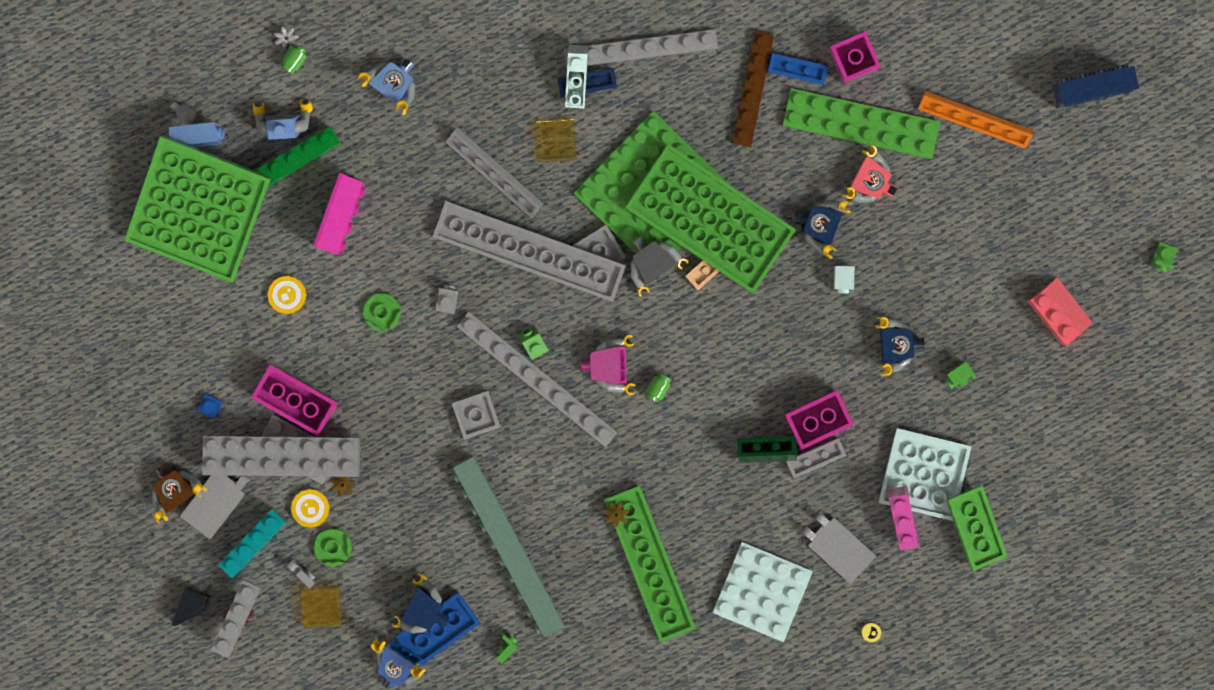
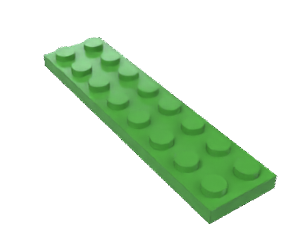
(861, 123)
(651, 566)

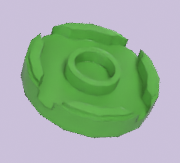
(381, 311)
(337, 543)

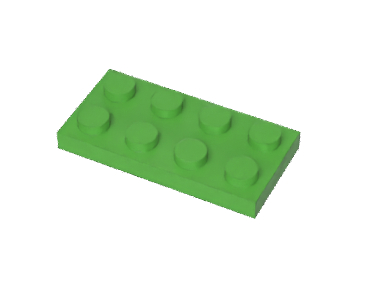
(976, 527)

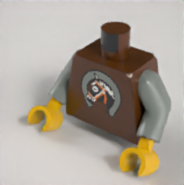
(173, 490)

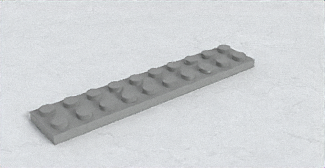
(529, 251)

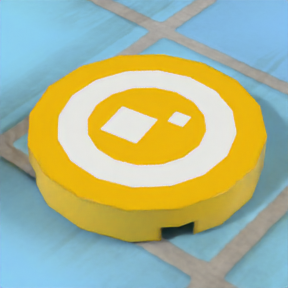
(287, 295)
(310, 508)

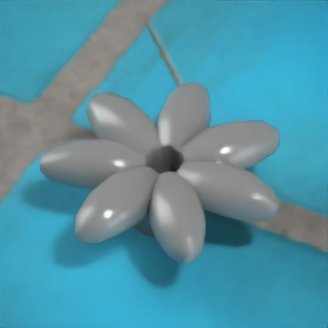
(286, 37)

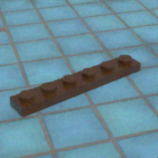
(753, 89)

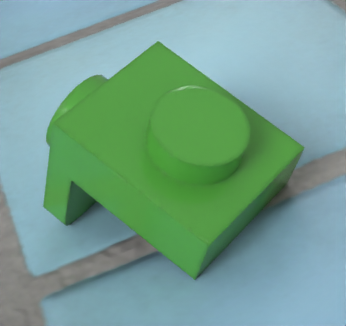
(533, 342)

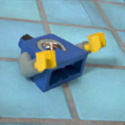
(397, 663)

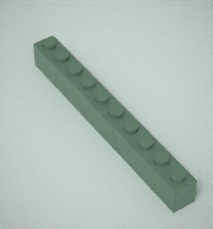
(509, 547)

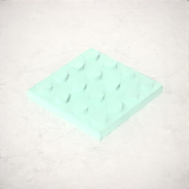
(930, 470)
(762, 591)

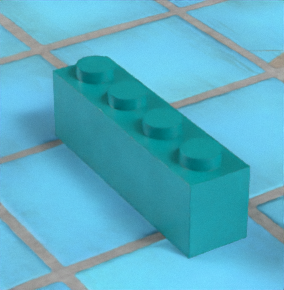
(253, 543)

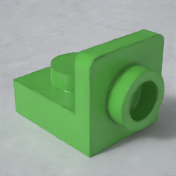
(1164, 257)
(505, 651)

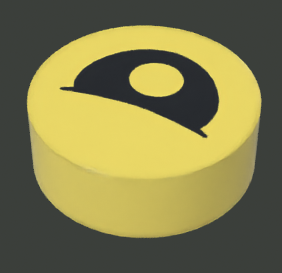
(871, 632)

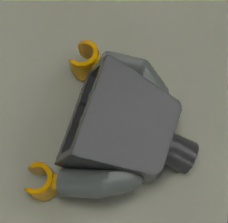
(652, 262)

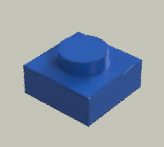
(210, 406)

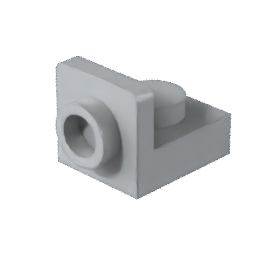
(447, 299)

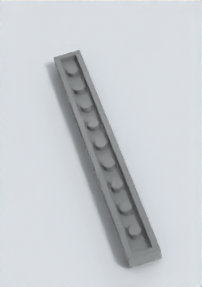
(537, 379)

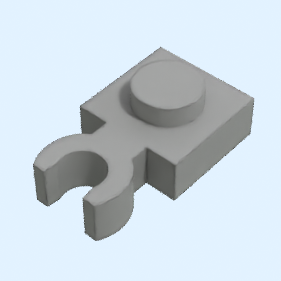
(306, 577)

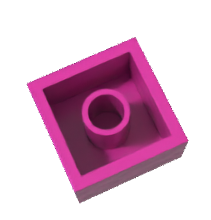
(854, 57)

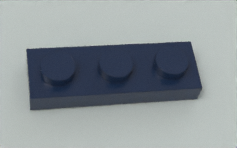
(595, 82)

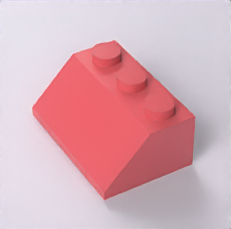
(1060, 312)

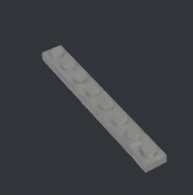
(650, 47)

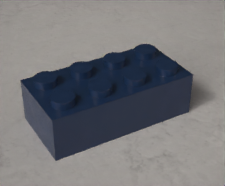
(1095, 87)

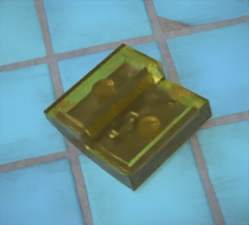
(556, 140)

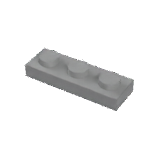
(816, 458)

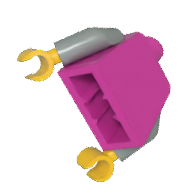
(609, 365)

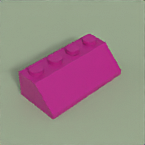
(339, 214)

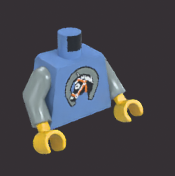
(392, 82)
(284, 125)

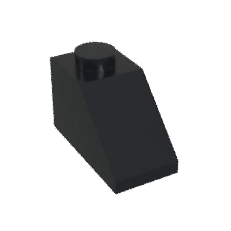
(190, 606)

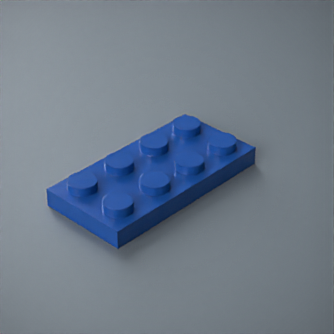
(438, 638)

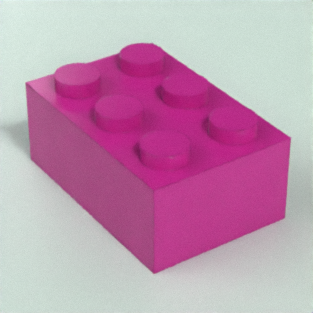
(818, 419)

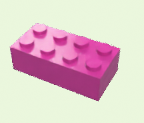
(295, 400)

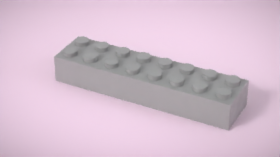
(281, 456)

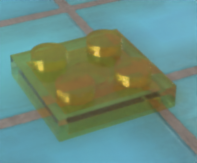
(321, 607)

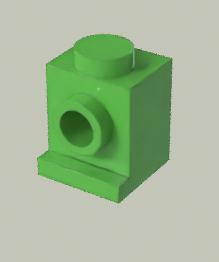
(959, 375)

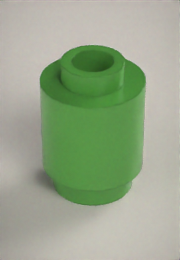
(293, 59)
(658, 387)

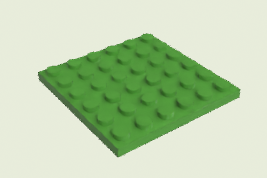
(622, 174)
(197, 208)

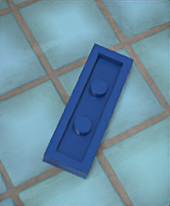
(797, 69)

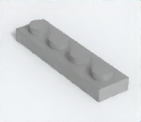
(236, 618)

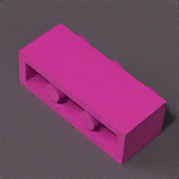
(903, 518)

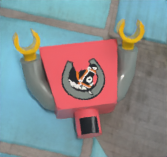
(871, 179)

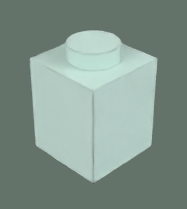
(843, 279)

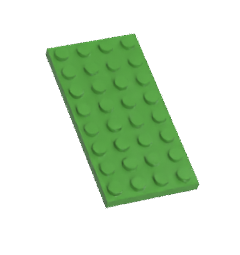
(710, 218)

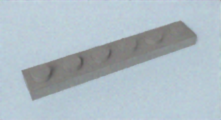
(494, 172)

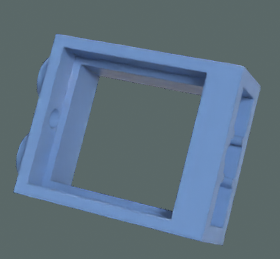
(198, 134)

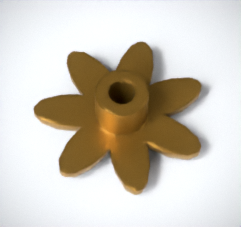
(347, 485)
(611, 513)

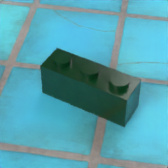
(767, 449)

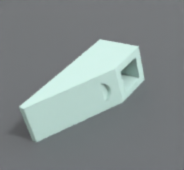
(576, 76)

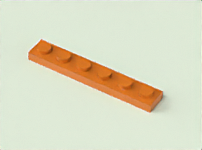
(975, 119)

